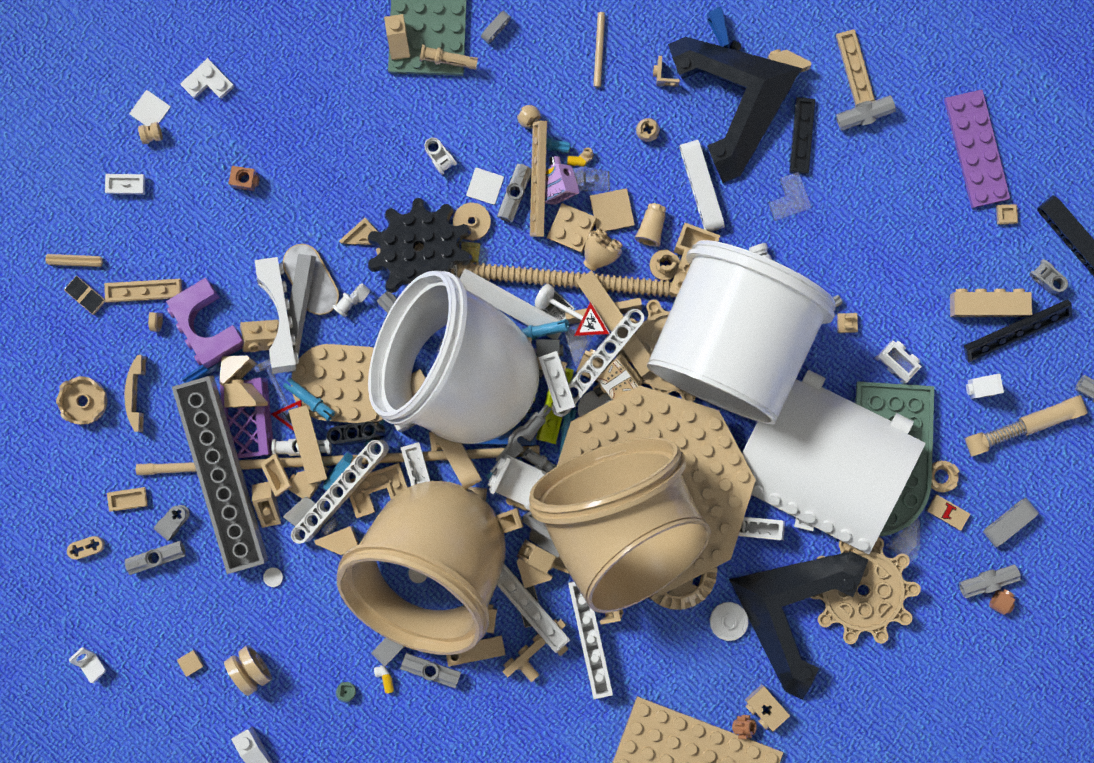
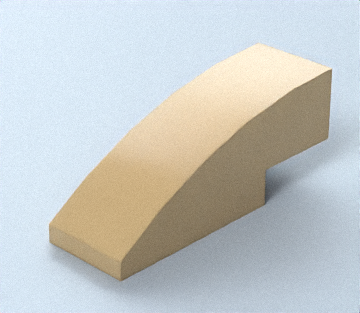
(510, 520)

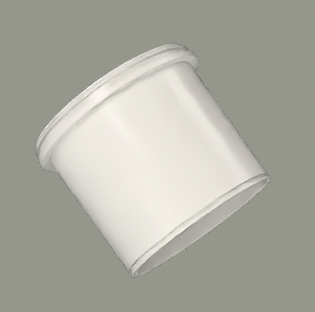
(739, 330)

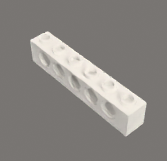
(591, 644)

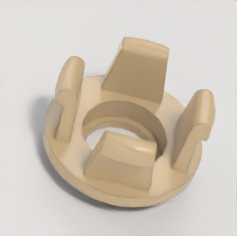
(952, 471)

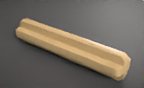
(74, 260)

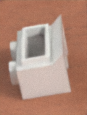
(899, 361)

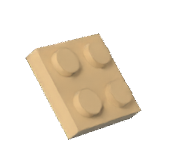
(571, 227)

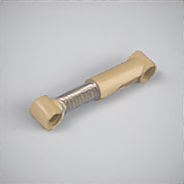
(1027, 425)

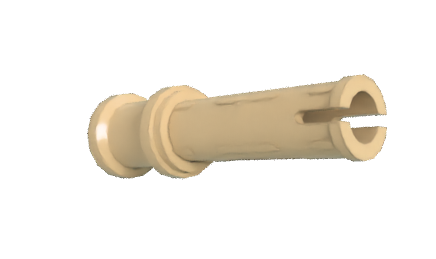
(440, 56)

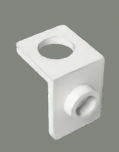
(90, 664)

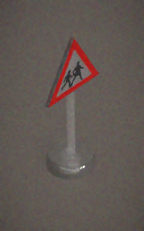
(282, 414)

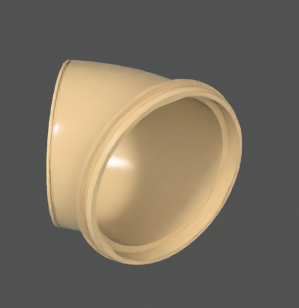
(622, 520)
(448, 538)

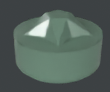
(345, 692)

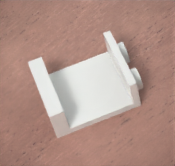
(515, 479)

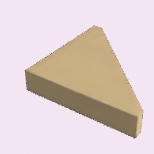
(359, 234)

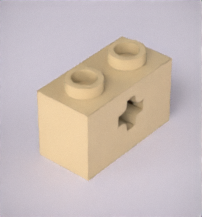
(776, 713)

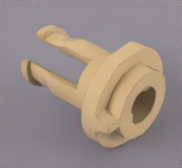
(664, 272)

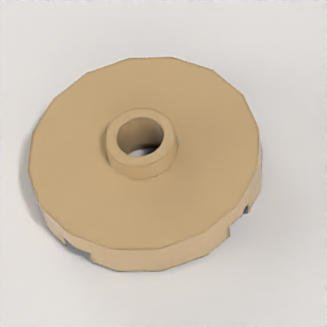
(481, 216)

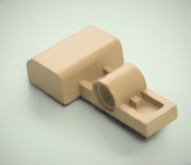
(688, 237)

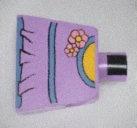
(559, 182)

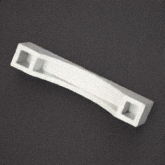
(269, 279)

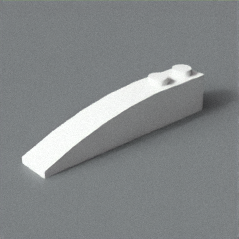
(415, 464)
(762, 528)

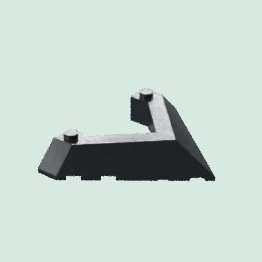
(765, 88)
(768, 591)

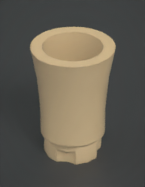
(652, 225)

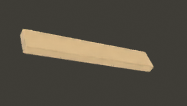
(538, 179)
(611, 317)

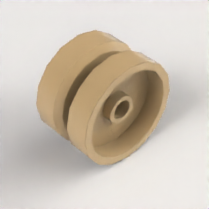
(247, 670)

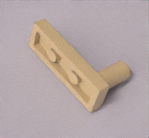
(485, 649)

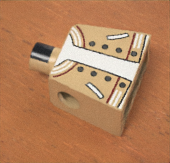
(617, 378)

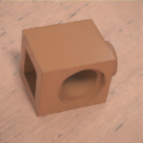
(236, 175)

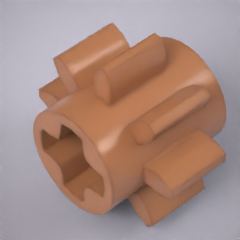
(744, 727)

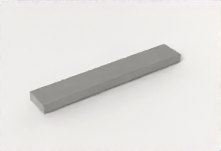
(300, 296)

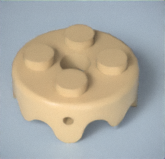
(69, 396)

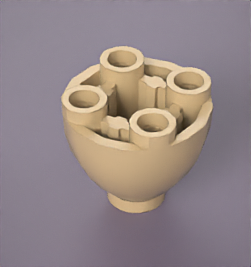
(601, 250)

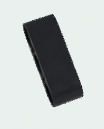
(347, 433)

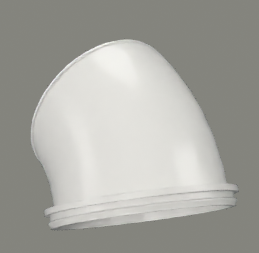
(481, 374)

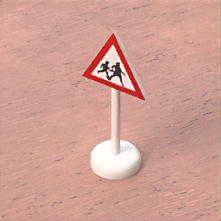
(591, 321)

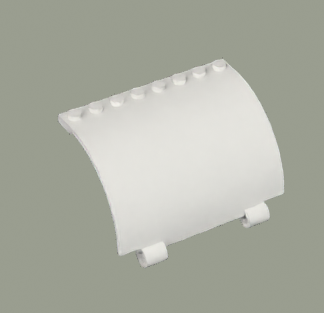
(832, 462)

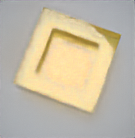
(473, 249)

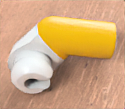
(386, 678)

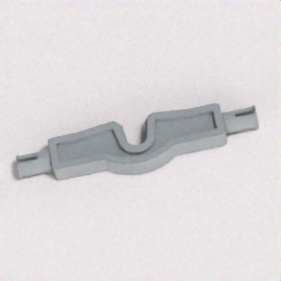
(527, 431)

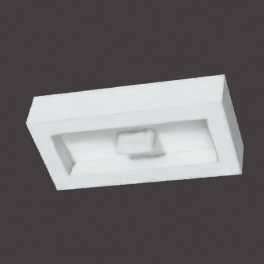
(125, 184)

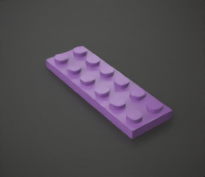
(976, 148)

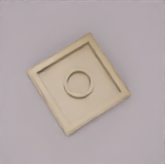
(612, 210)

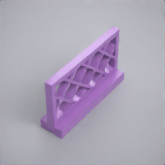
(263, 422)

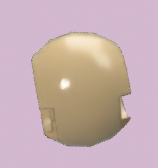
(528, 115)
(644, 136)

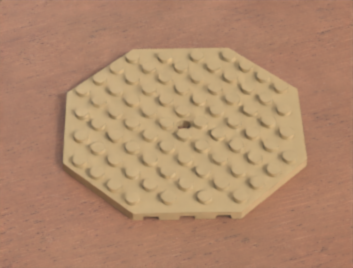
(714, 464)

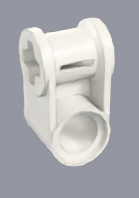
(441, 158)

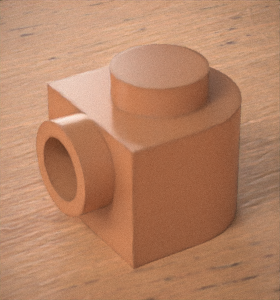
(1002, 601)

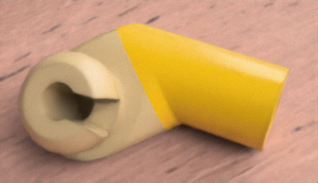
(583, 159)

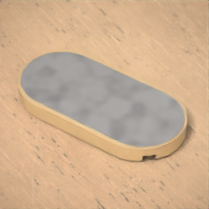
(323, 288)

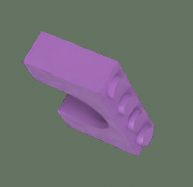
(185, 308)

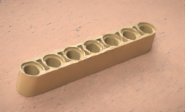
(454, 451)

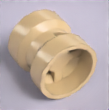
(150, 133)

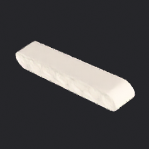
(607, 357)
(331, 494)

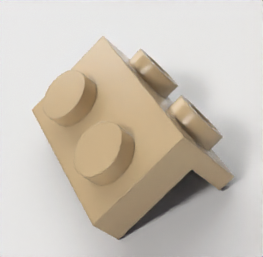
(258, 335)

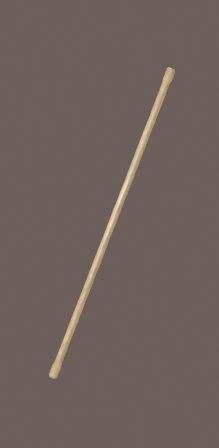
(152, 468)

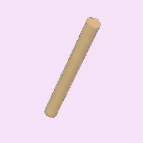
(599, 49)

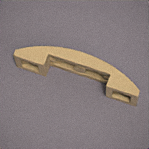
(137, 368)

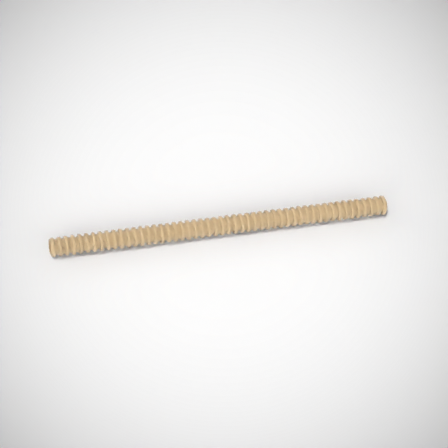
(565, 279)

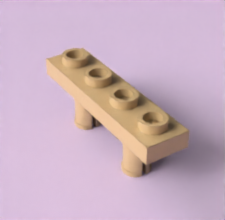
(526, 652)

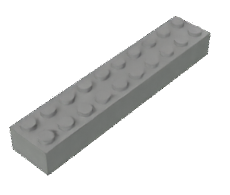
(220, 474)

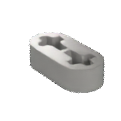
(496, 27)

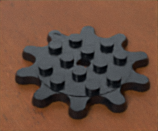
(406, 231)

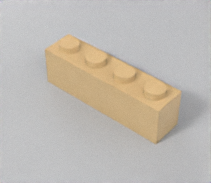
(990, 303)

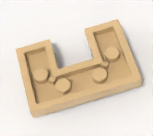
(388, 477)

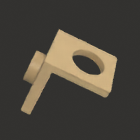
(663, 81)

